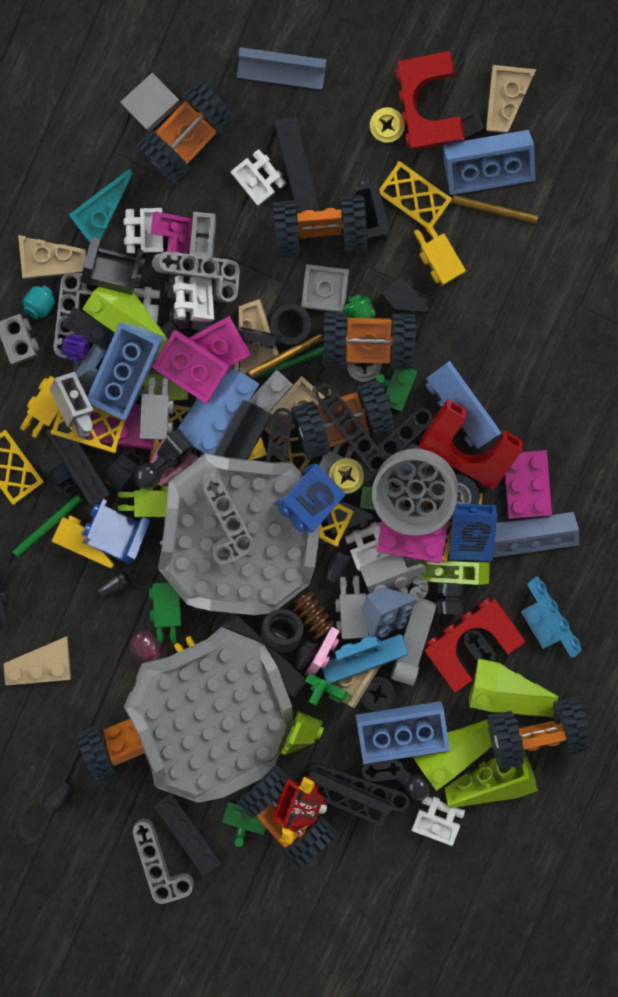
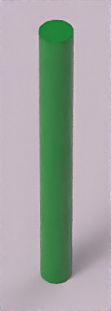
(293, 361)
(42, 530)

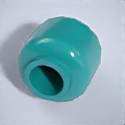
(38, 302)

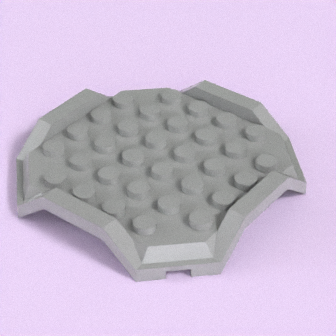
(281, 555)
(211, 716)

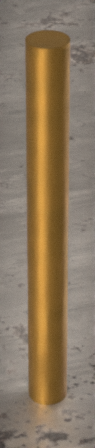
(495, 209)
(285, 355)

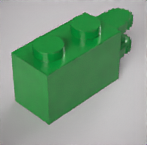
(166, 609)

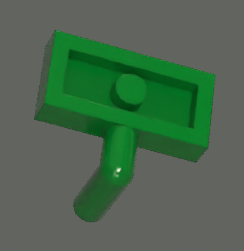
(398, 387)
(319, 685)
(239, 818)

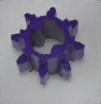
(75, 347)

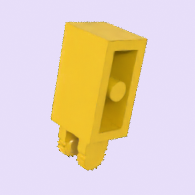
(439, 256)
(42, 408)

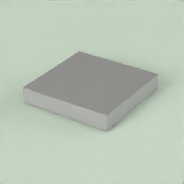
(150, 102)
(325, 288)

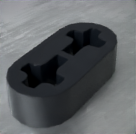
(482, 644)

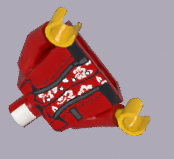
(298, 807)

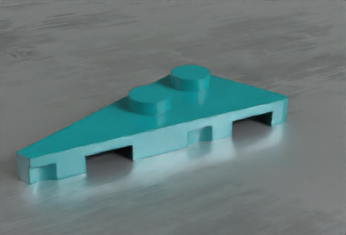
(97, 211)

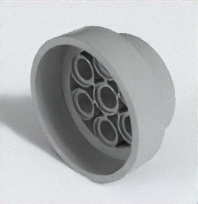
(415, 518)

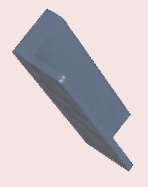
(281, 68)
(536, 534)

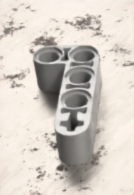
(196, 263)
(68, 294)
(224, 515)
(415, 635)
(157, 860)

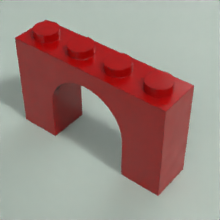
(414, 75)
(485, 467)
(443, 649)

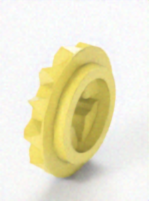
(386, 115)
(356, 472)

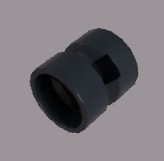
(450, 598)

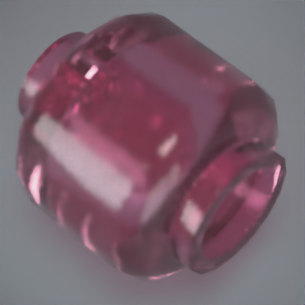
(145, 647)

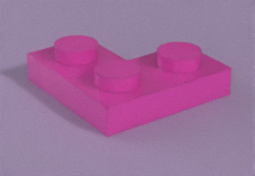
(176, 228)

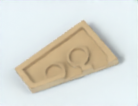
(505, 96)
(49, 259)
(254, 317)
(298, 394)
(40, 665)
(356, 685)

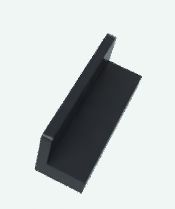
(244, 431)

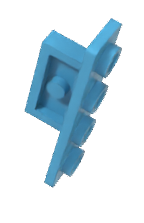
(547, 621)
(363, 657)

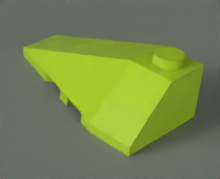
(113, 307)
(503, 690)
(302, 733)
(464, 746)
(491, 784)

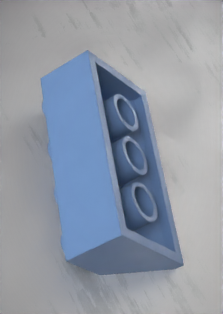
(489, 162)
(124, 369)
(449, 385)
(208, 422)
(402, 732)

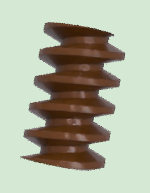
(312, 614)

